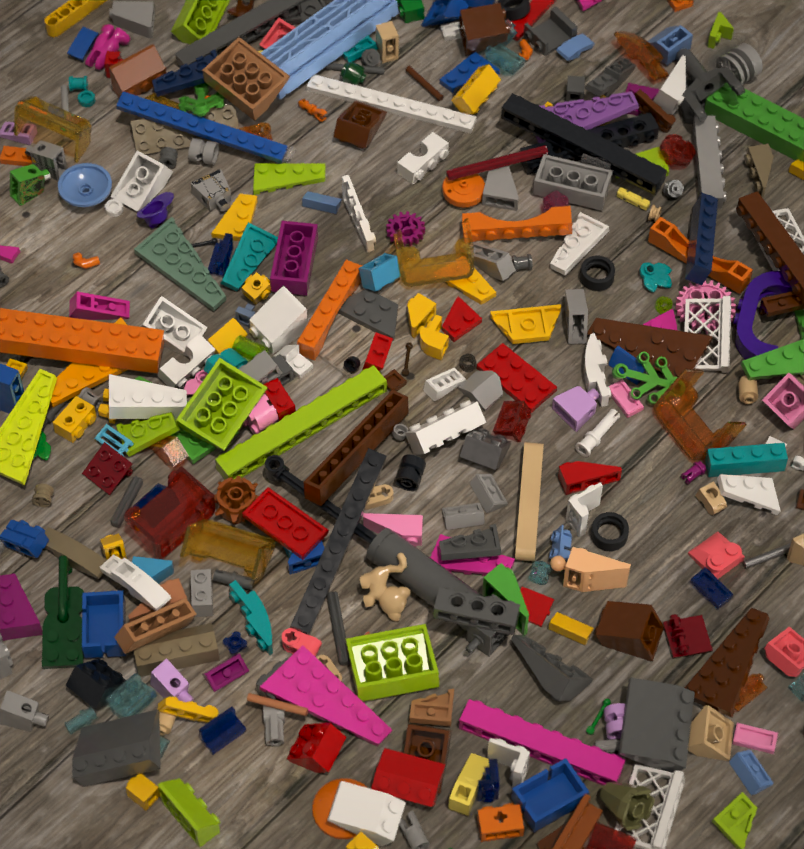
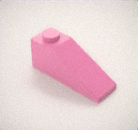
(406, 526)

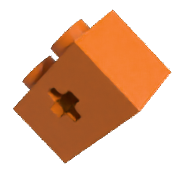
(491, 829)

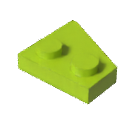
(736, 820)

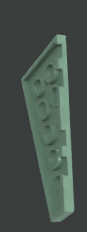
(177, 260)

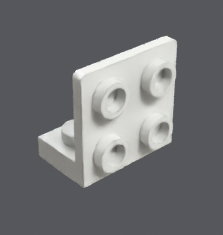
(579, 506)
(511, 756)

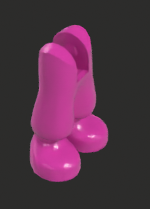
(106, 41)

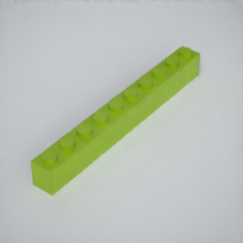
(302, 424)

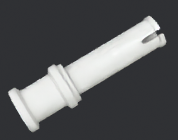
(593, 437)

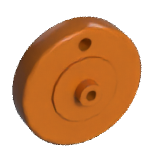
(464, 191)

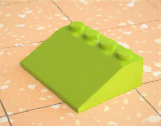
(221, 405)
(392, 662)

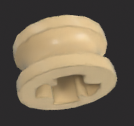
(654, 213)

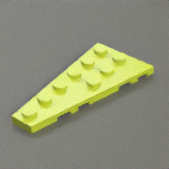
(23, 427)

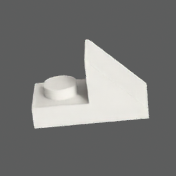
(299, 363)

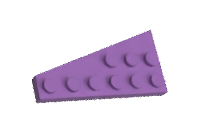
(594, 112)

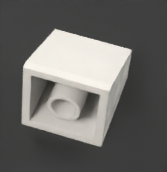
(279, 321)

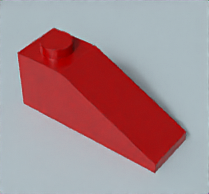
(580, 475)

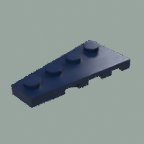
(183, 78)

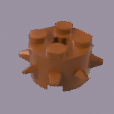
(234, 498)

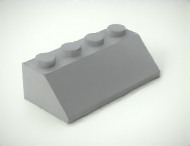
(580, 182)

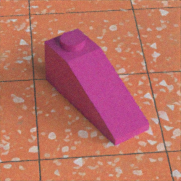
(98, 307)

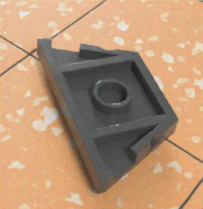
(372, 312)

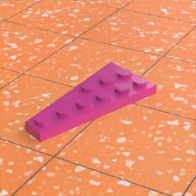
(313, 686)

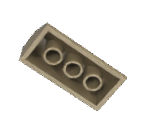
(181, 648)

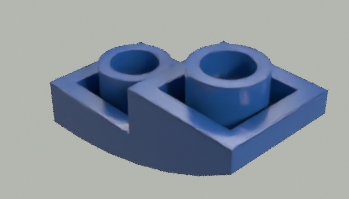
(82, 44)

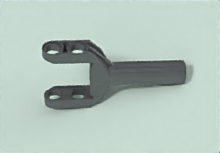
(705, 82)

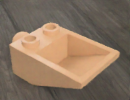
(591, 571)

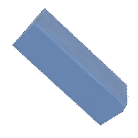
(321, 202)
(750, 772)

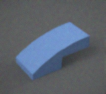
(573, 47)

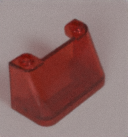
(165, 518)

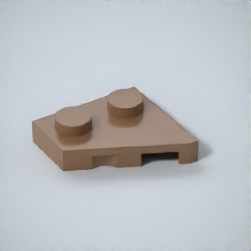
(433, 709)

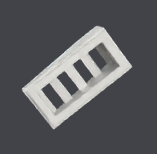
(436, 392)

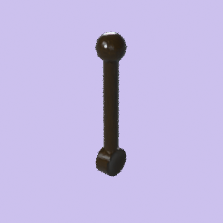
(405, 372)

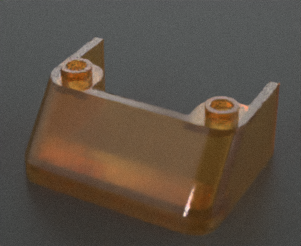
(685, 425)

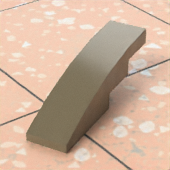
(79, 556)

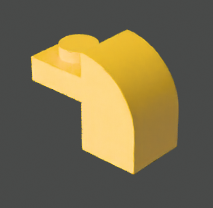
(432, 341)

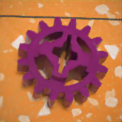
(408, 225)

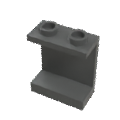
(551, 33)

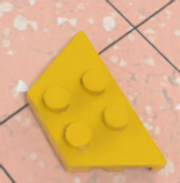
(527, 324)

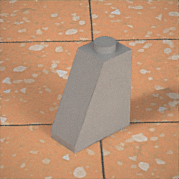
(134, 16)
(500, 189)
(576, 316)

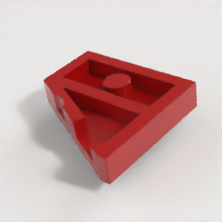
(460, 320)

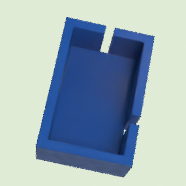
(106, 617)
(549, 799)

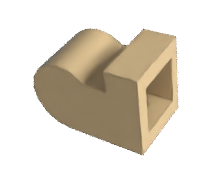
(711, 498)

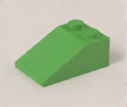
(503, 584)

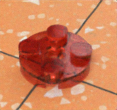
(673, 157)

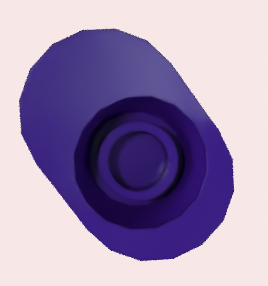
(156, 210)

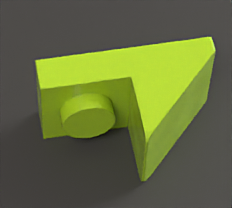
(720, 29)

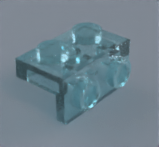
(504, 58)
(130, 697)

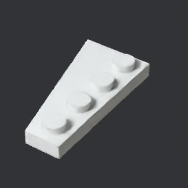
(357, 215)

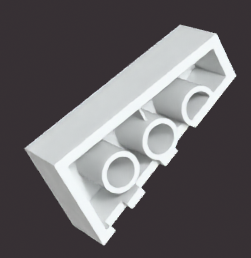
(143, 399)

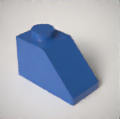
(296, 564)

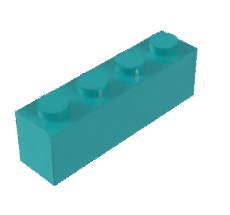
(746, 459)

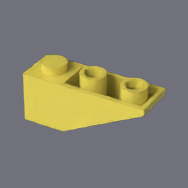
(466, 786)

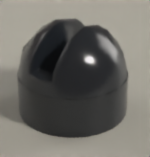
(349, 362)

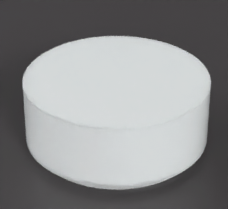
(114, 207)

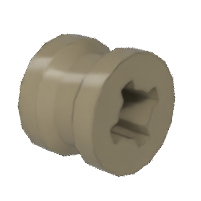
(43, 495)

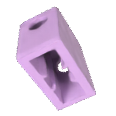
(576, 406)
(170, 682)

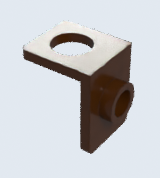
(241, 8)

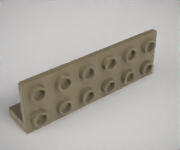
(153, 136)

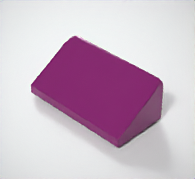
(225, 672)

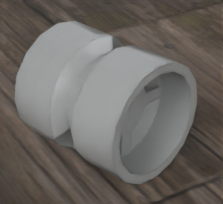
(203, 151)

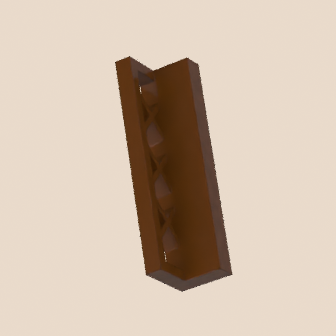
(780, 304)

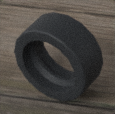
(516, 12)
(599, 262)
(608, 544)

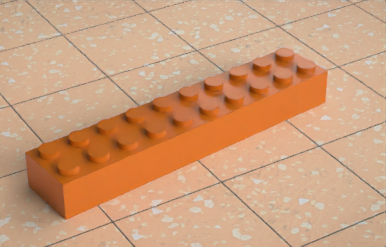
(80, 340)

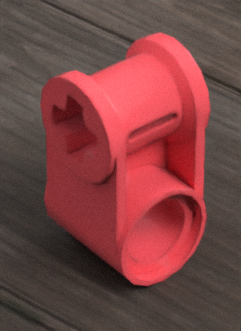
(309, 642)

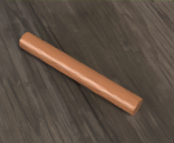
(277, 704)

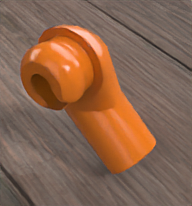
(526, 49)
(85, 263)

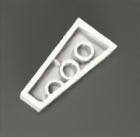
(445, 427)

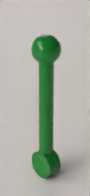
(590, 730)

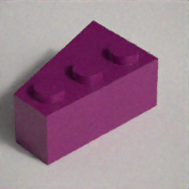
(16, 612)

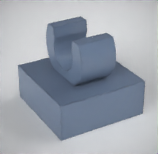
(243, 315)

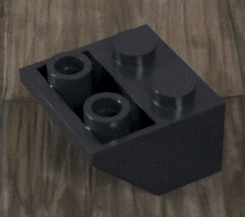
(94, 682)

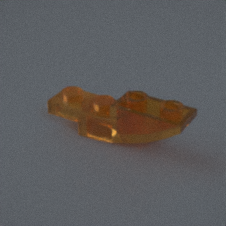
(641, 49)

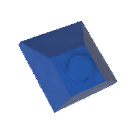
(444, 12)

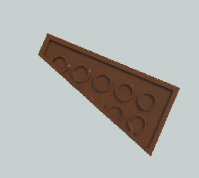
(680, 348)
(729, 666)

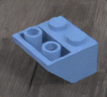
(671, 41)

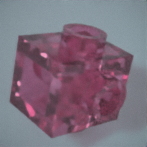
(554, 199)

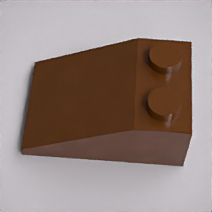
(359, 124)
(428, 743)

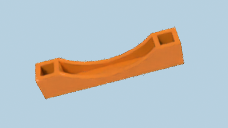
(552, 222)
(727, 272)
(316, 331)

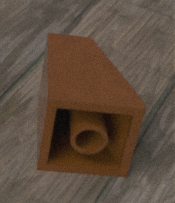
(482, 27)
(630, 629)

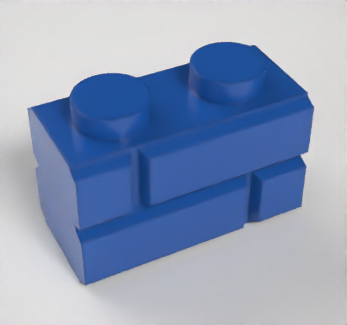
(24, 538)

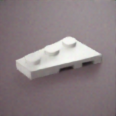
(754, 490)

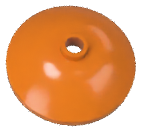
(322, 806)

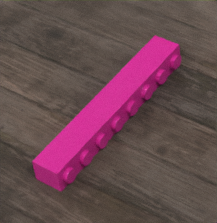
(543, 744)

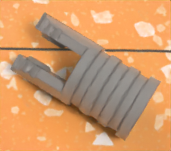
(414, 834)

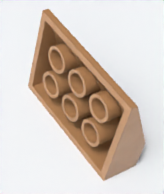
(245, 78)

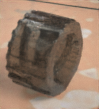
(467, 357)

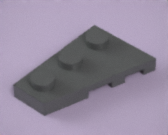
(478, 544)

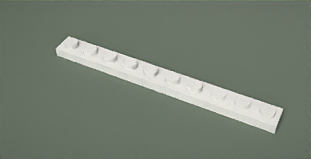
(392, 103)

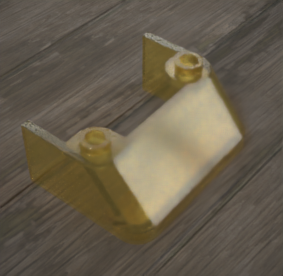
(55, 119)
(436, 269)
(228, 545)

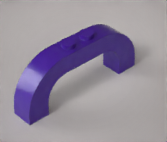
(762, 286)

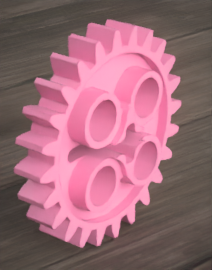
(697, 291)

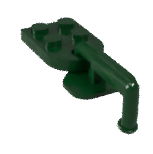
(63, 623)

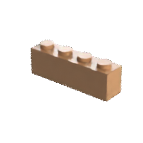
(155, 625)

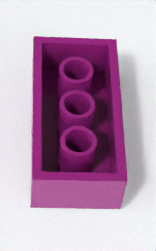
(294, 257)

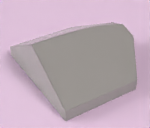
(483, 387)

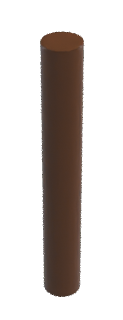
(424, 83)

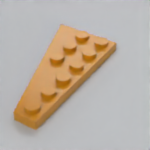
(79, 376)

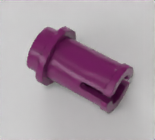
(697, 469)

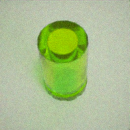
(248, 347)

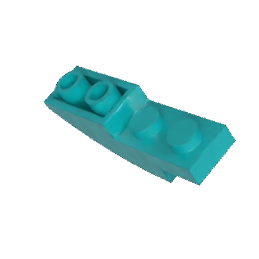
(255, 614)

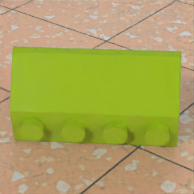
(198, 19)

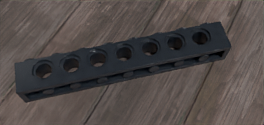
(623, 133)

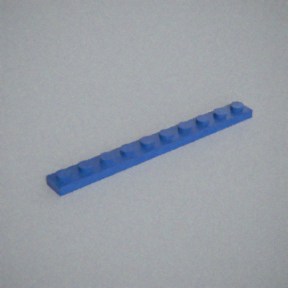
(202, 127)

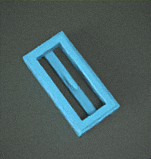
(123, 447)

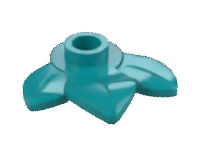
(656, 277)

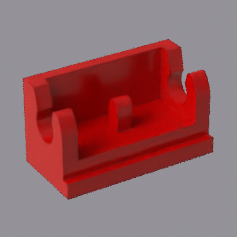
(378, 351)

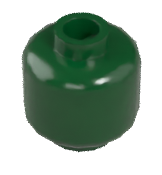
(353, 73)

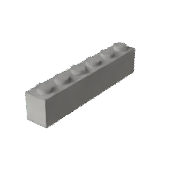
(708, 158)

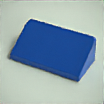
(622, 356)

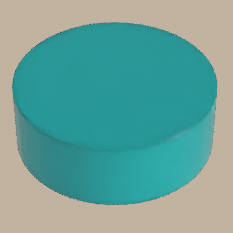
(86, 98)

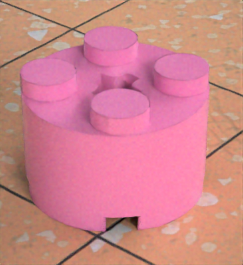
(261, 416)

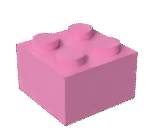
(787, 400)

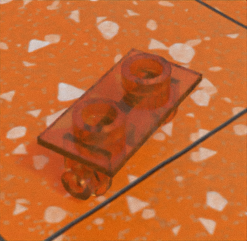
(753, 687)

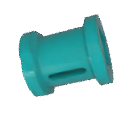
(78, 83)

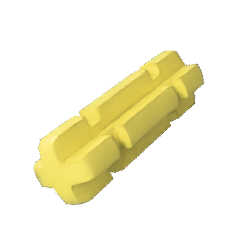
(633, 198)

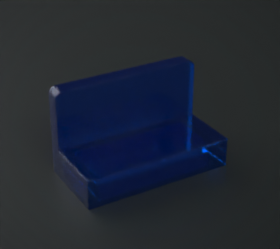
(221, 730)

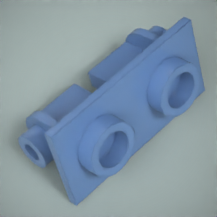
(560, 540)

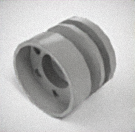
(742, 61)

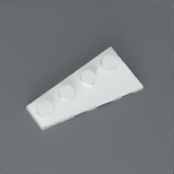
(584, 237)

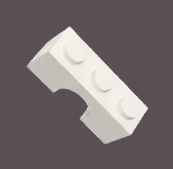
(415, 167)
(176, 374)

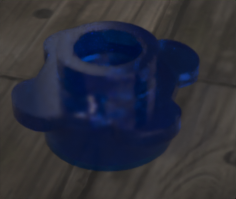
(235, 648)

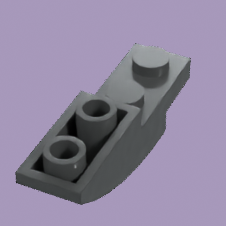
(612, 77)

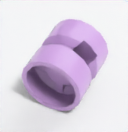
(614, 718)

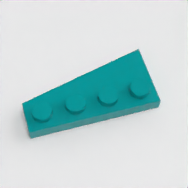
(249, 253)

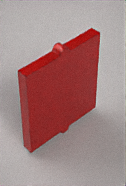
(537, 606)

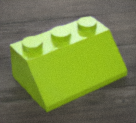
(189, 810)

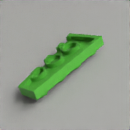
(776, 362)

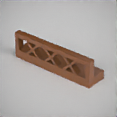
(579, 825)

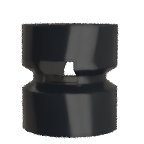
(410, 472)

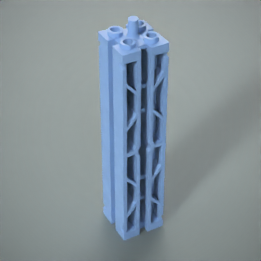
(326, 37)

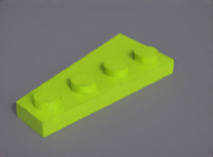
(277, 175)

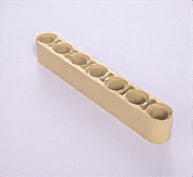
(529, 502)

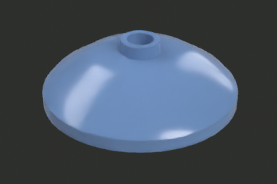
(84, 185)

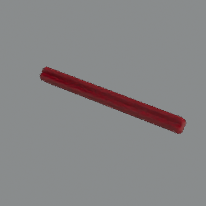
(497, 162)

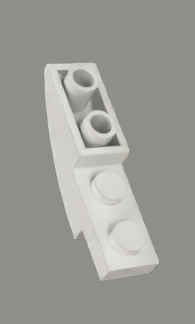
(594, 370)
(136, 581)

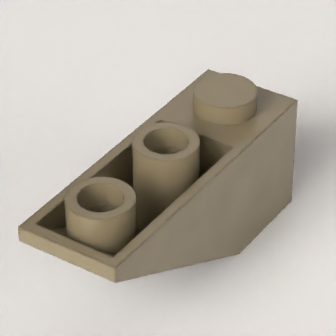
(760, 163)

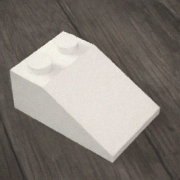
(673, 88)
(141, 181)
(177, 325)
(367, 812)

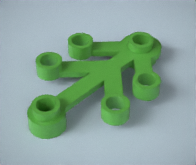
(202, 105)
(651, 377)

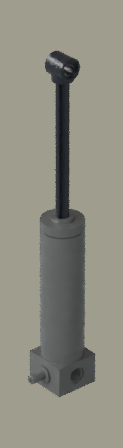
(422, 573)

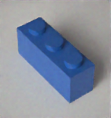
(10, 388)

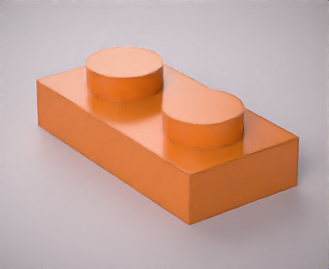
(15, 156)

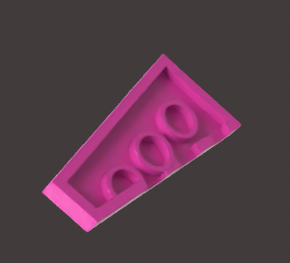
(477, 565)

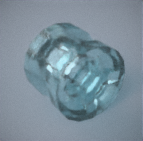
(540, 572)

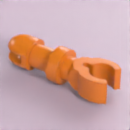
(312, 109)

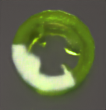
(661, 301)

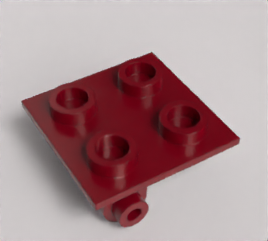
(107, 468)
(687, 635)

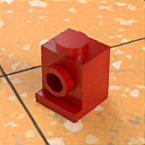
(111, 59)

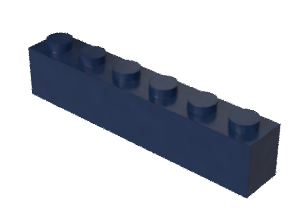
(701, 239)

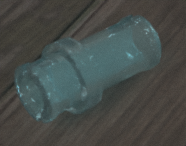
(81, 719)

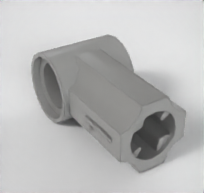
(274, 722)

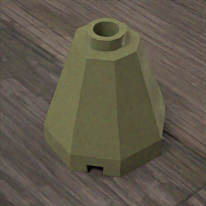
(627, 803)

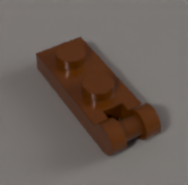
(647, 105)

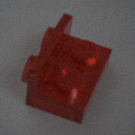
(512, 419)
(610, 838)

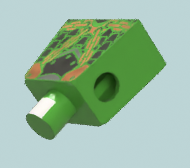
(27, 183)

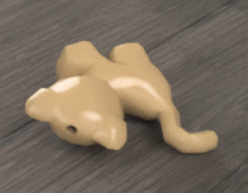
(391, 598)

